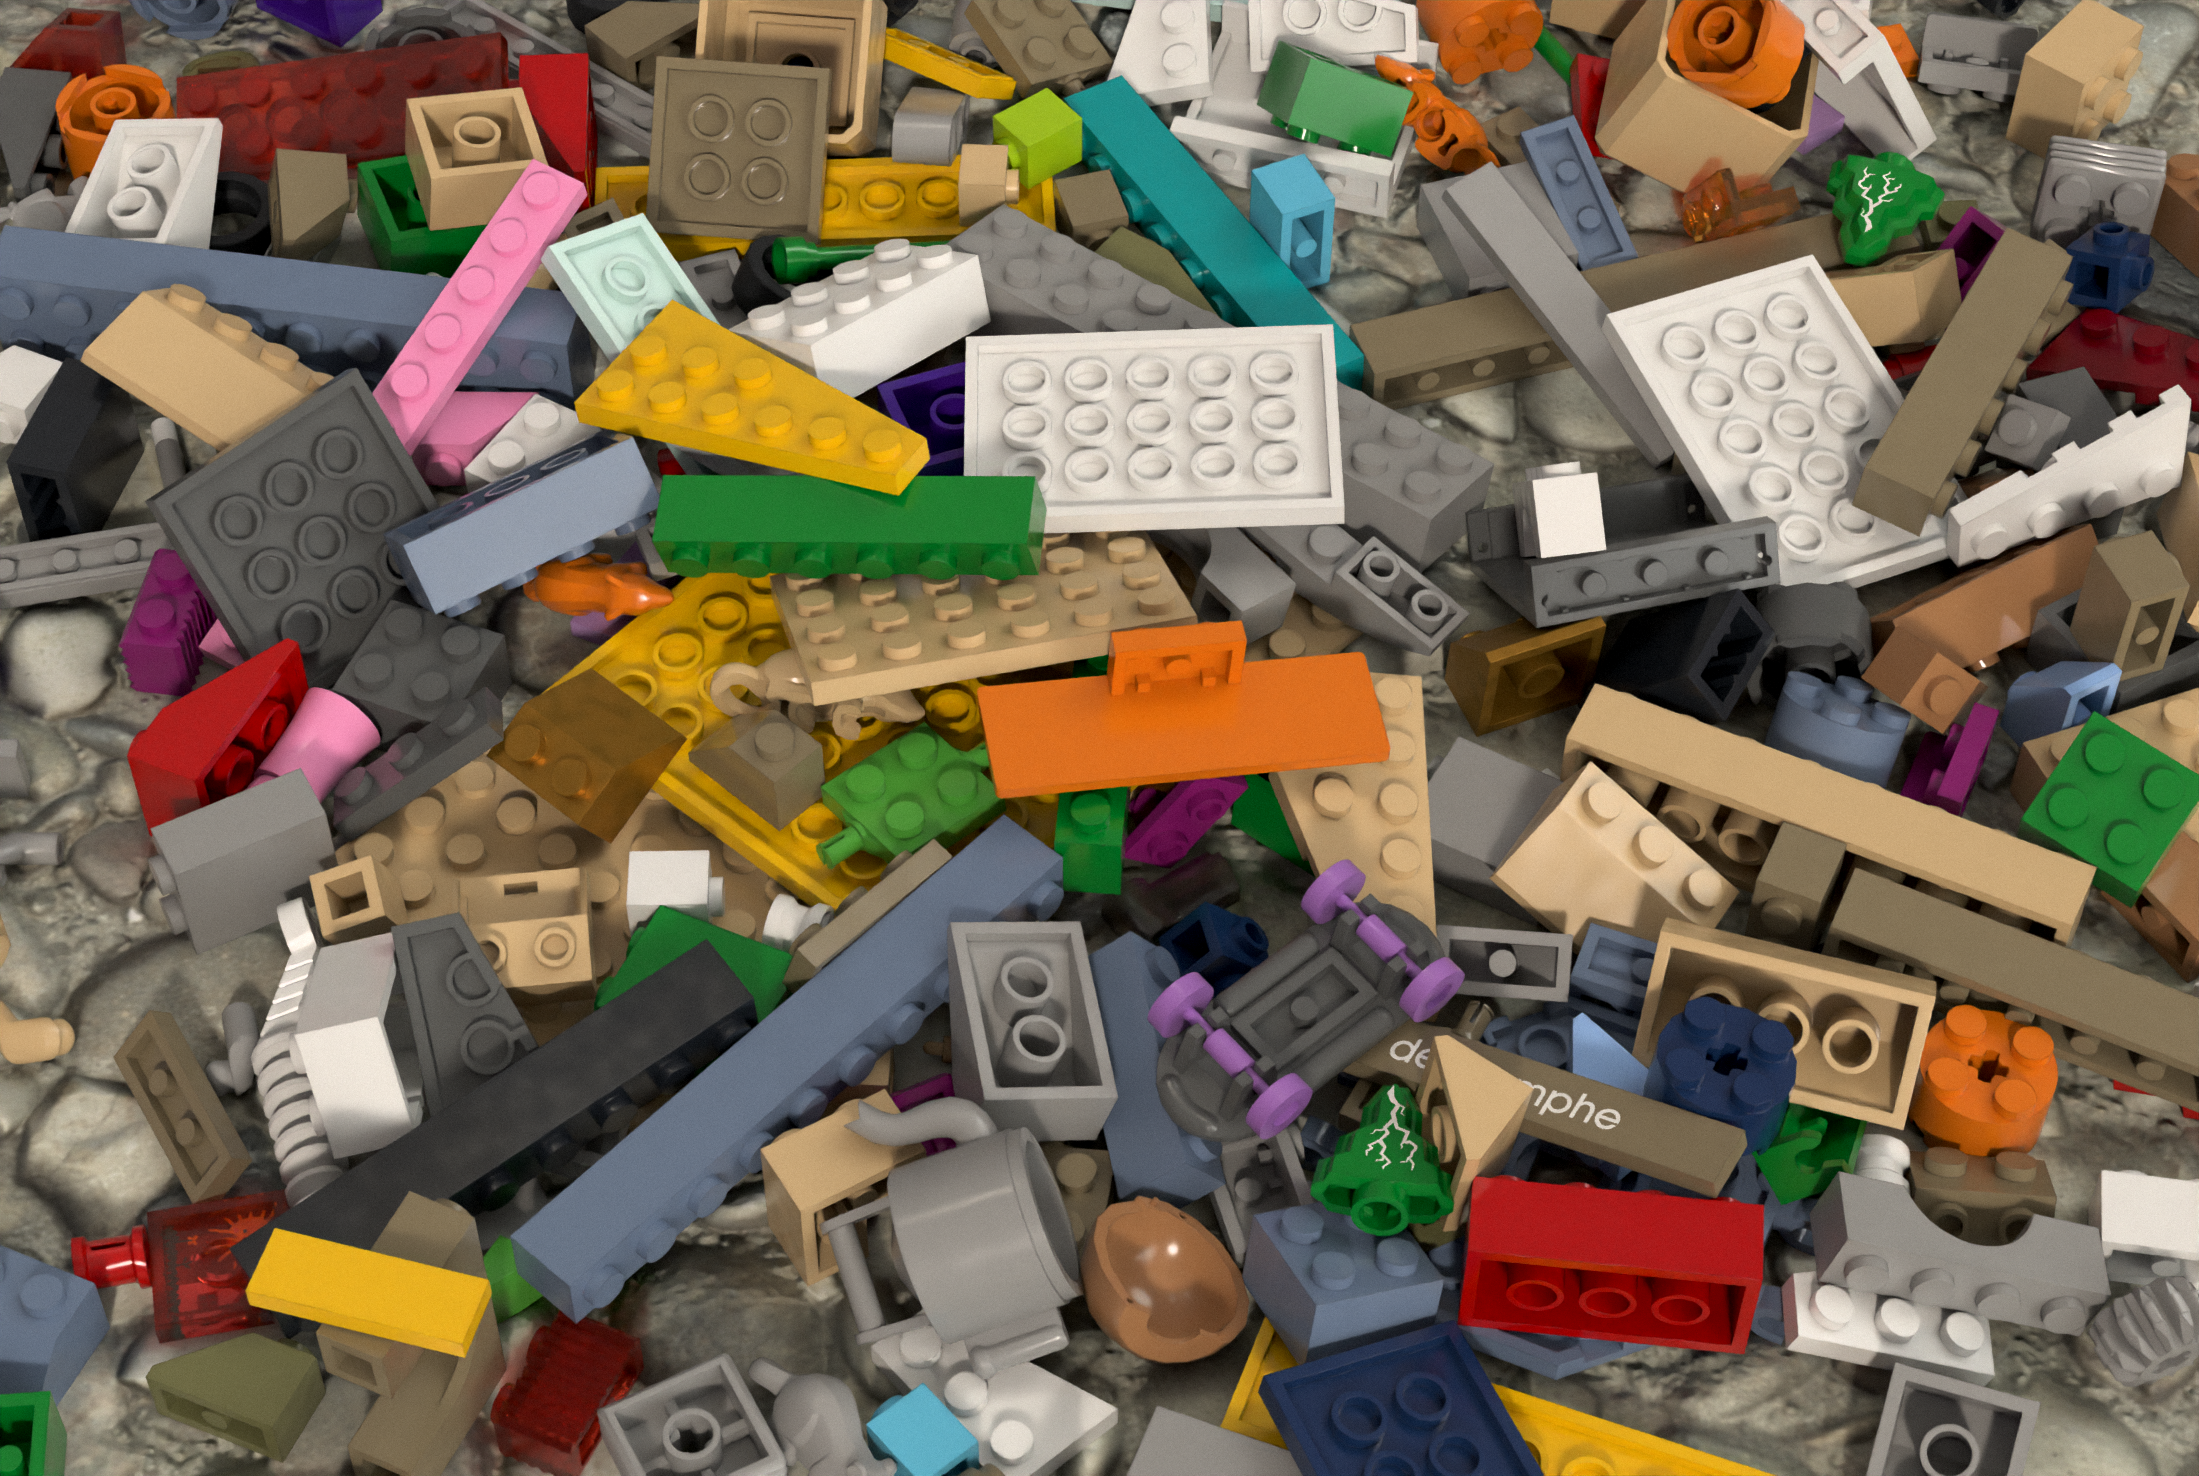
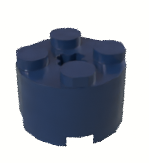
(1725, 1068)

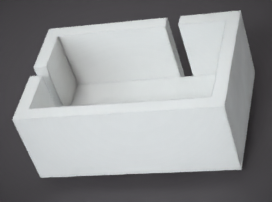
(358, 1048)

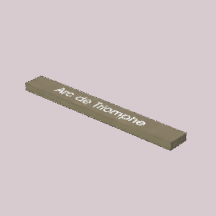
(1582, 1113)

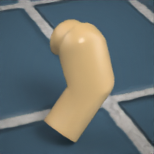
(33, 1038)

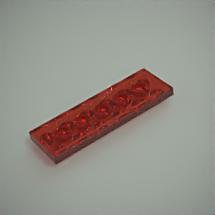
(336, 101)

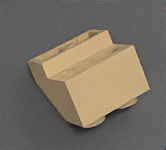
(537, 940)

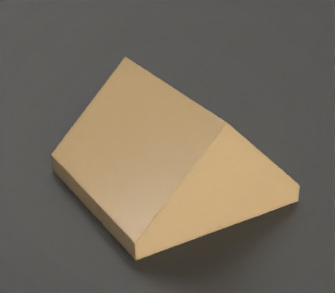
(1470, 1115)

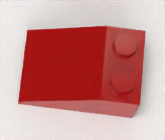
(564, 114)
(216, 735)

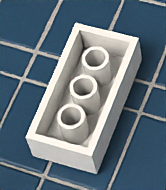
(874, 315)

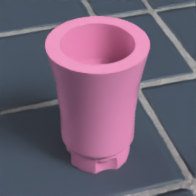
(323, 740)

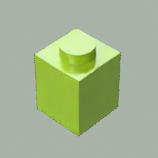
(1040, 137)

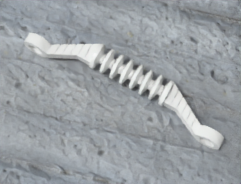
(303, 1155)

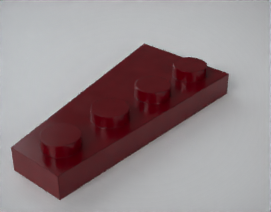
(2124, 356)

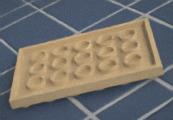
(918, 631)

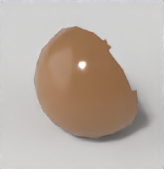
(1161, 1283)

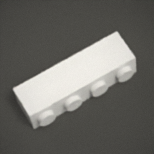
(2147, 1226)

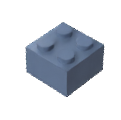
(1334, 1284)

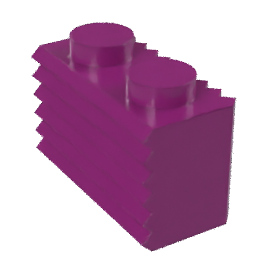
(166, 629)

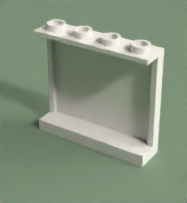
(1862, 78)
(1235, 135)

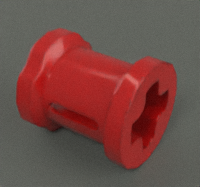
(114, 1259)

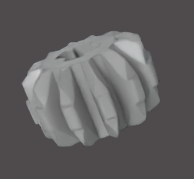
(2149, 1332)

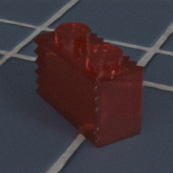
(554, 1405)

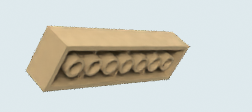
(1733, 794)

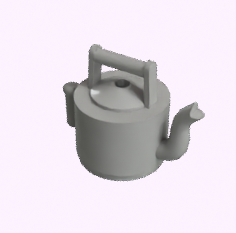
(972, 1237)

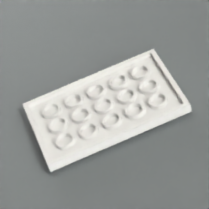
(1776, 416)
(1161, 425)

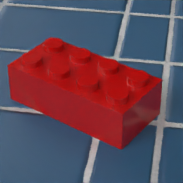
(1611, 1264)

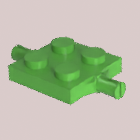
(908, 797)

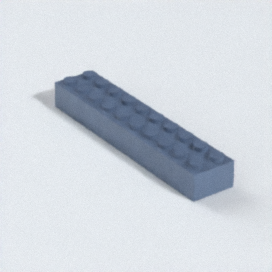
(336, 317)

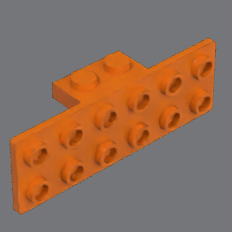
(1180, 711)

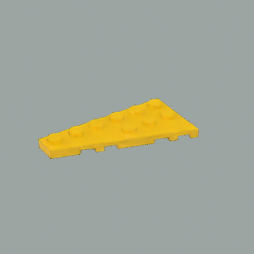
(728, 397)

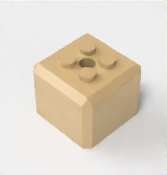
(828, 32)
(1683, 132)

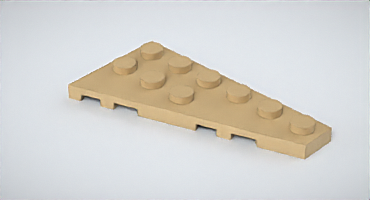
(1372, 810)

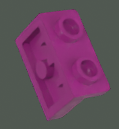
(1950, 765)
(1177, 815)

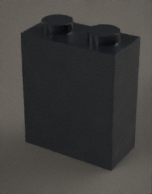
(75, 454)
(1689, 656)

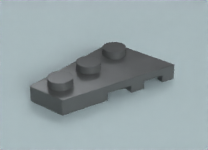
(456, 1009)

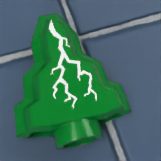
(1879, 203)
(1385, 1169)

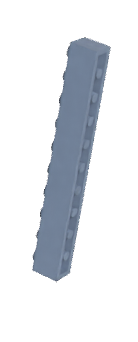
(777, 1076)

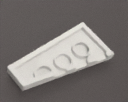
(2126, 466)

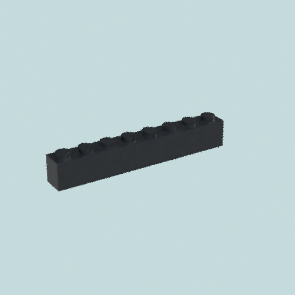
(534, 1110)

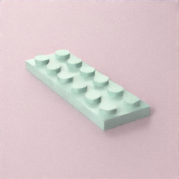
(619, 284)

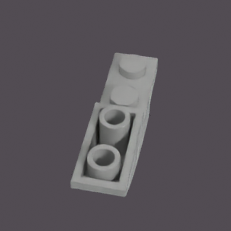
(1362, 585)

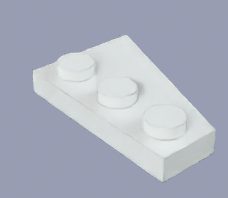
(1167, 51)

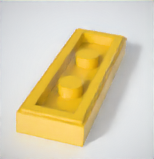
(946, 66)
(369, 1292)

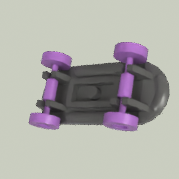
(1299, 1015)

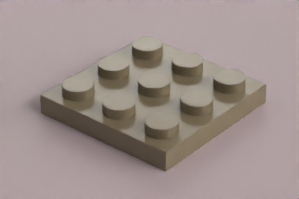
(738, 149)

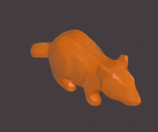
(1445, 131)
(597, 586)

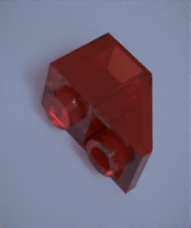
(77, 43)

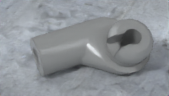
(30, 849)
(241, 1038)

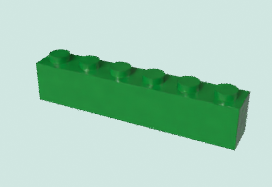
(838, 528)

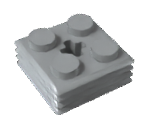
(2096, 184)
(695, 1407)

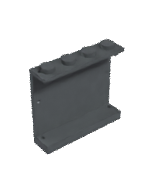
(1650, 558)

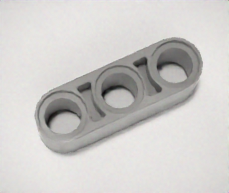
(930, 126)

